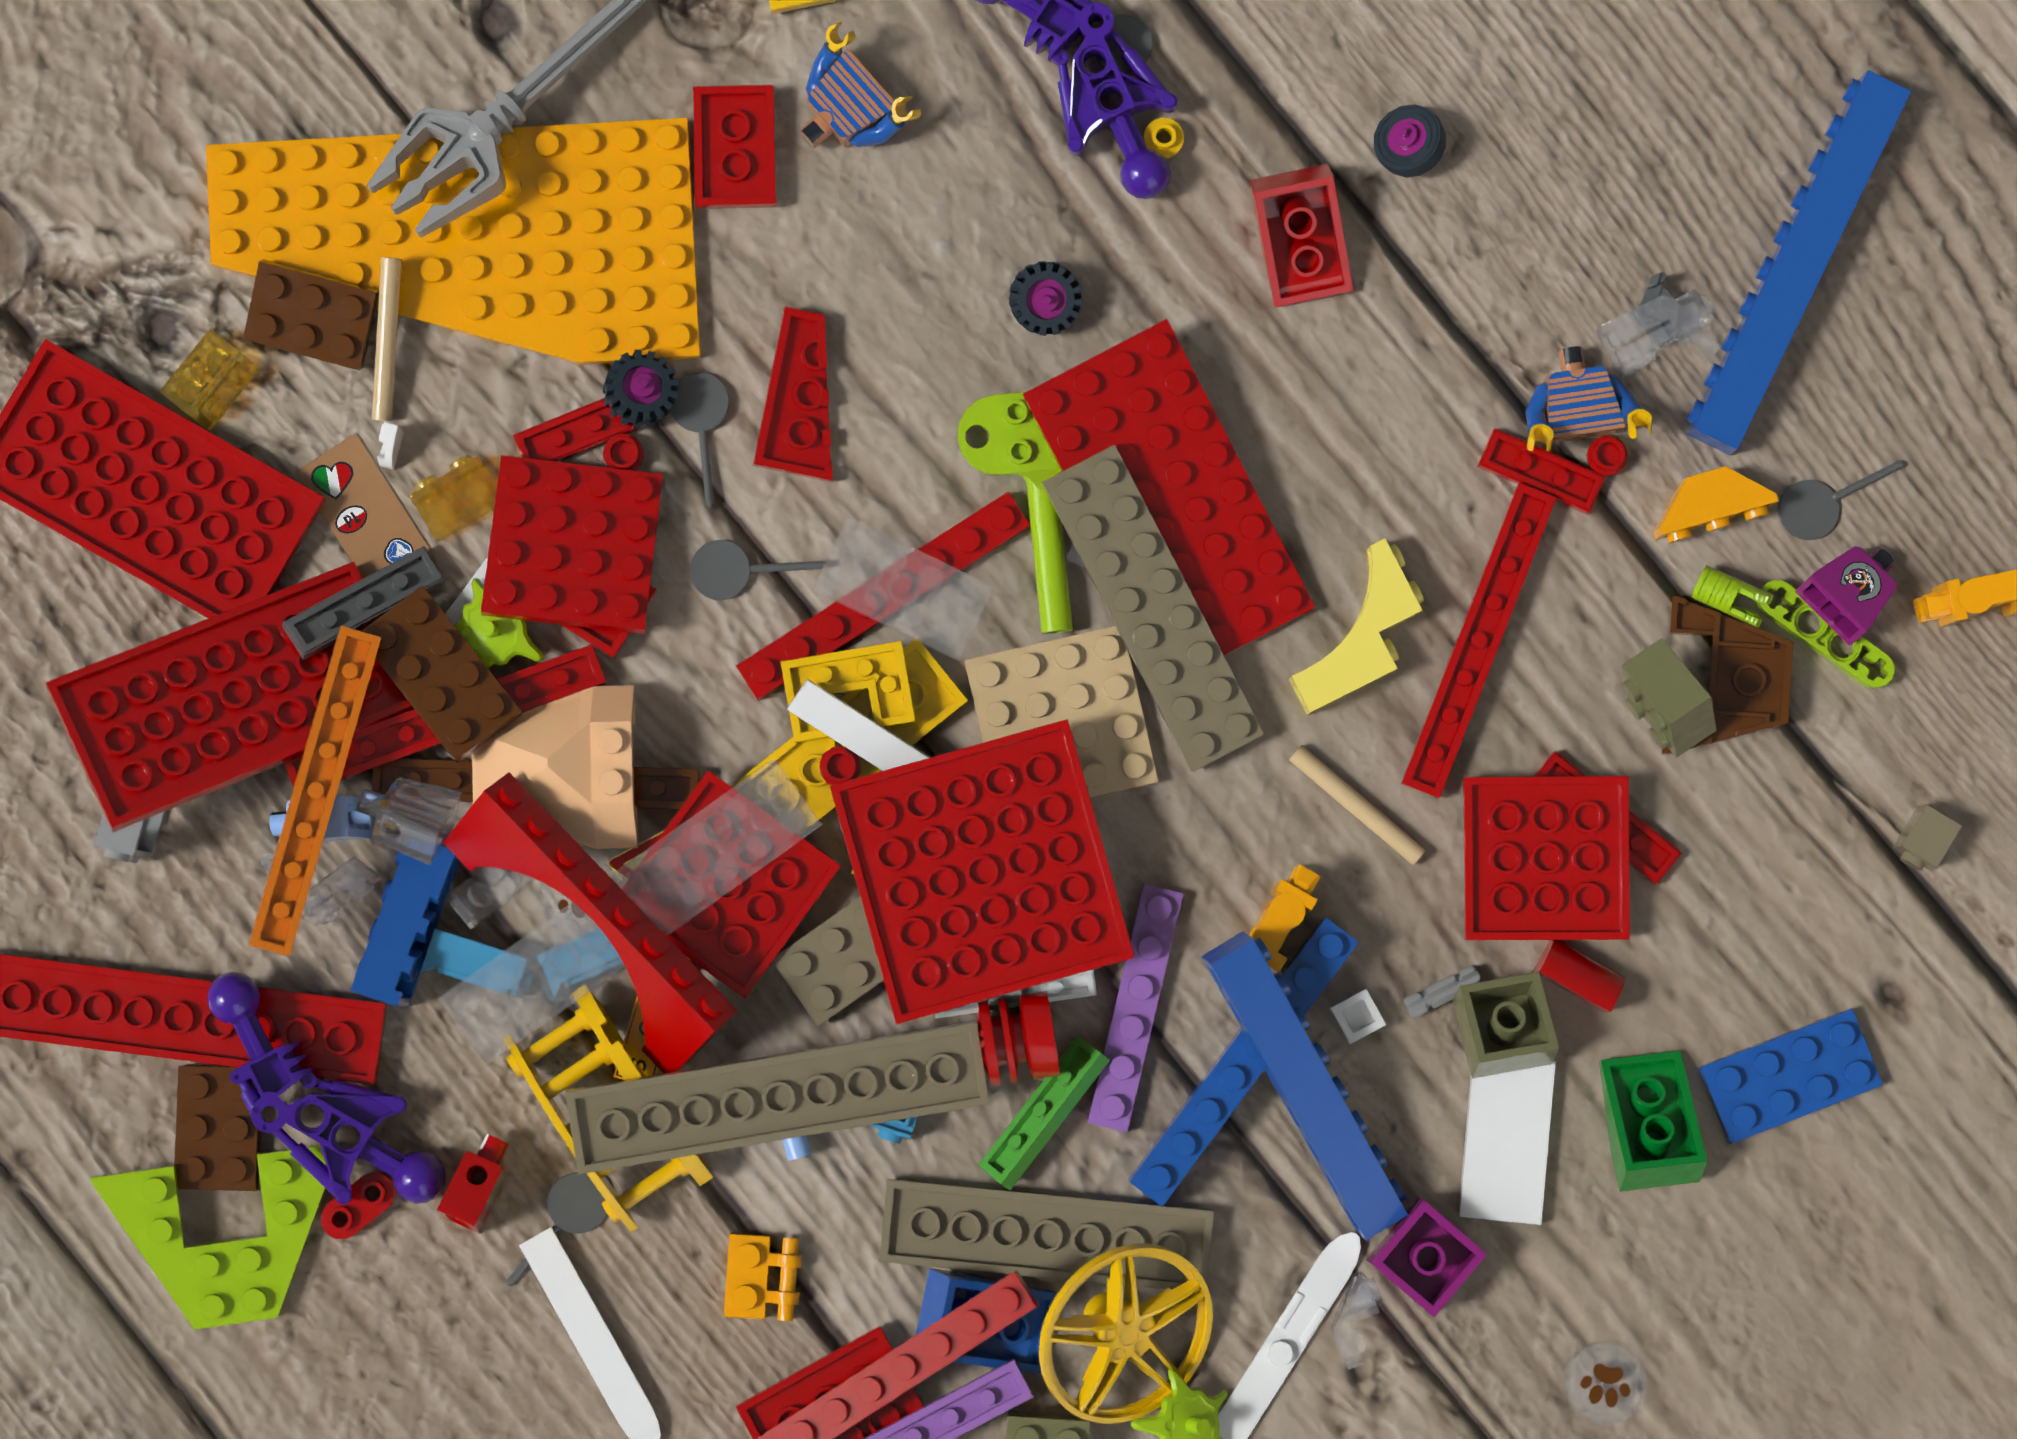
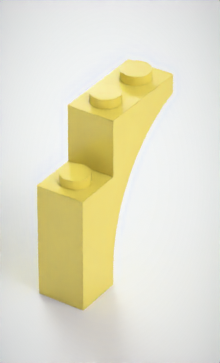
(1363, 652)

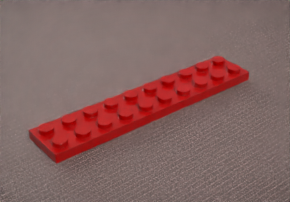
(173, 1020)

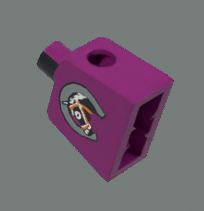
(1850, 591)

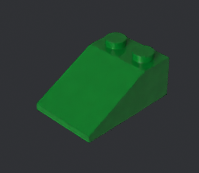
(1651, 1121)

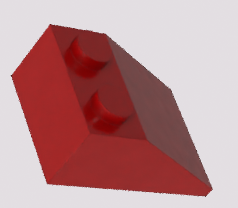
(1301, 235)

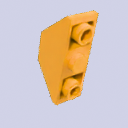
(1710, 501)

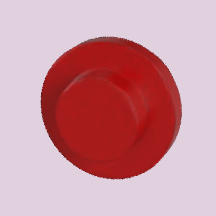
(623, 452)
(1607, 455)
(839, 765)

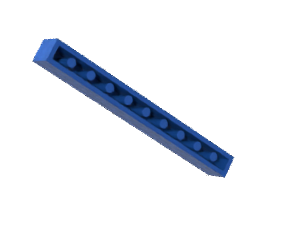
(1798, 262)

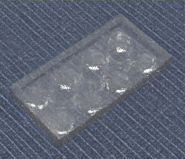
(903, 588)

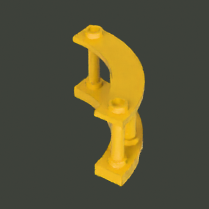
(608, 1051)

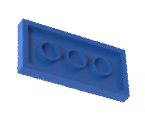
(1790, 1076)

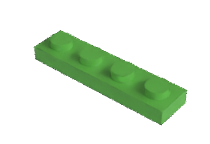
(1043, 1113)

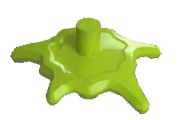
(494, 638)
(1184, 1413)

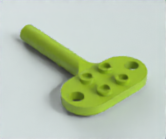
(1021, 450)

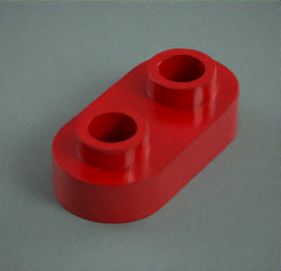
(360, 1209)

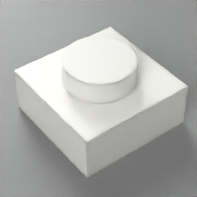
(1357, 1016)

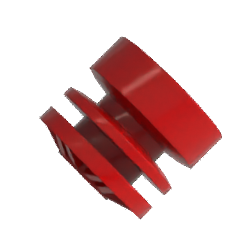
(1018, 1038)

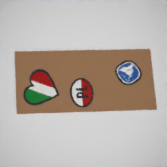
(361, 507)

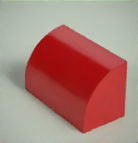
(1580, 975)

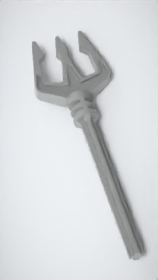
(475, 138)

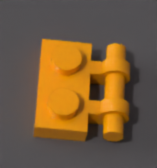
(748, 1277)

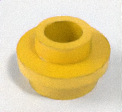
(1164, 124)

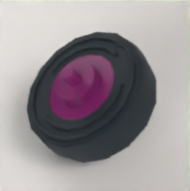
(1409, 140)

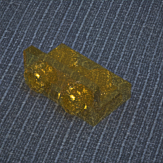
(209, 379)
(455, 497)

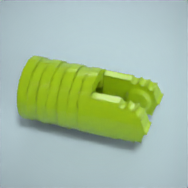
(1722, 592)

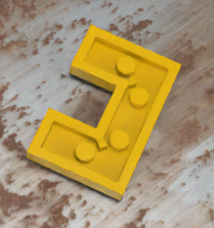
(873, 668)

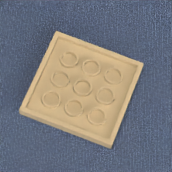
(1077, 680)

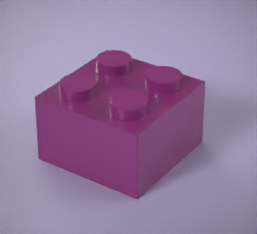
(1426, 1257)

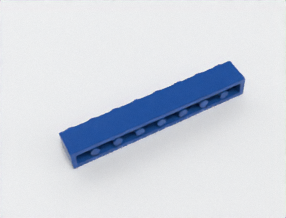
(1235, 1071)
(1305, 1085)

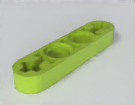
(1821, 640)

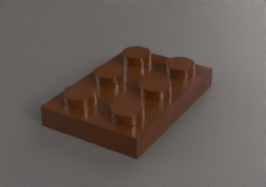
(311, 314)
(214, 1132)

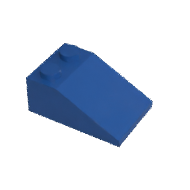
(1018, 1341)

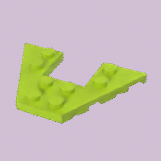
(226, 1278)

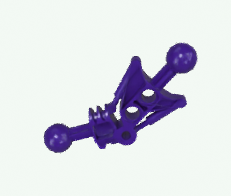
(1055, 28)
(416, 1176)

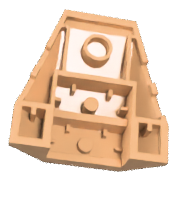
(573, 762)

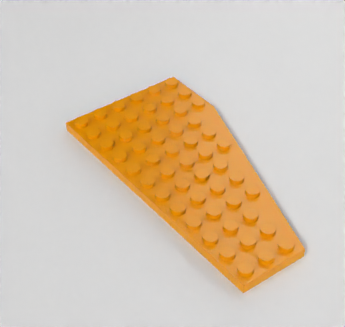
(568, 262)

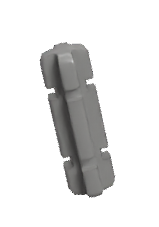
(1440, 992)

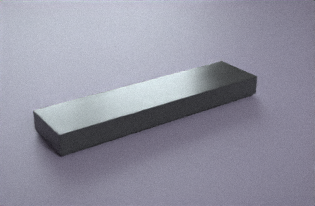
(362, 602)

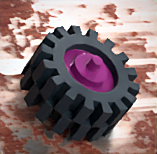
(1045, 298)
(640, 389)

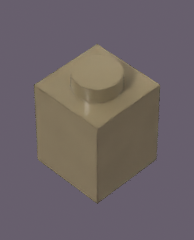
(1926, 838)

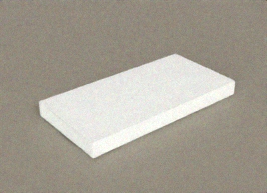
(1507, 1145)

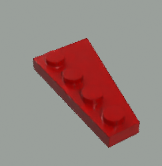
(795, 414)

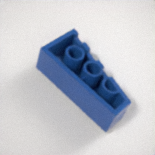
(404, 928)

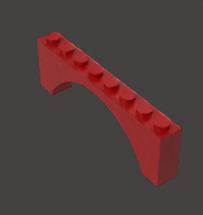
(517, 834)

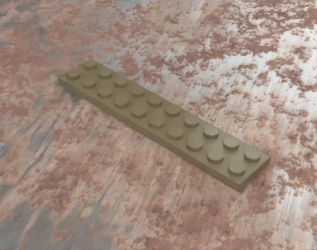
(776, 1097)

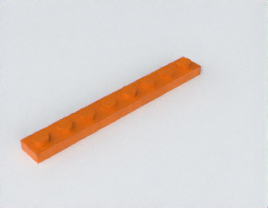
(314, 791)

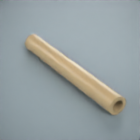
(386, 338)
(1357, 805)

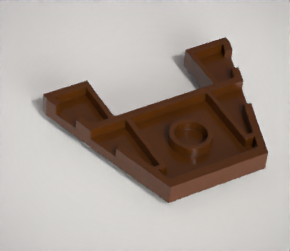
(1746, 674)

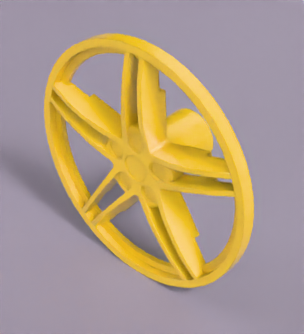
(1124, 1332)

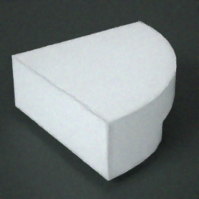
(391, 437)

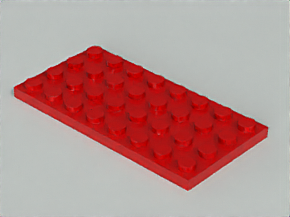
(1187, 473)
(147, 486)
(205, 704)

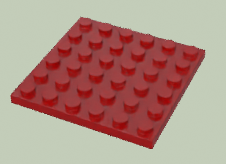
(982, 871)

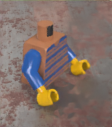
(850, 99)
(1581, 404)

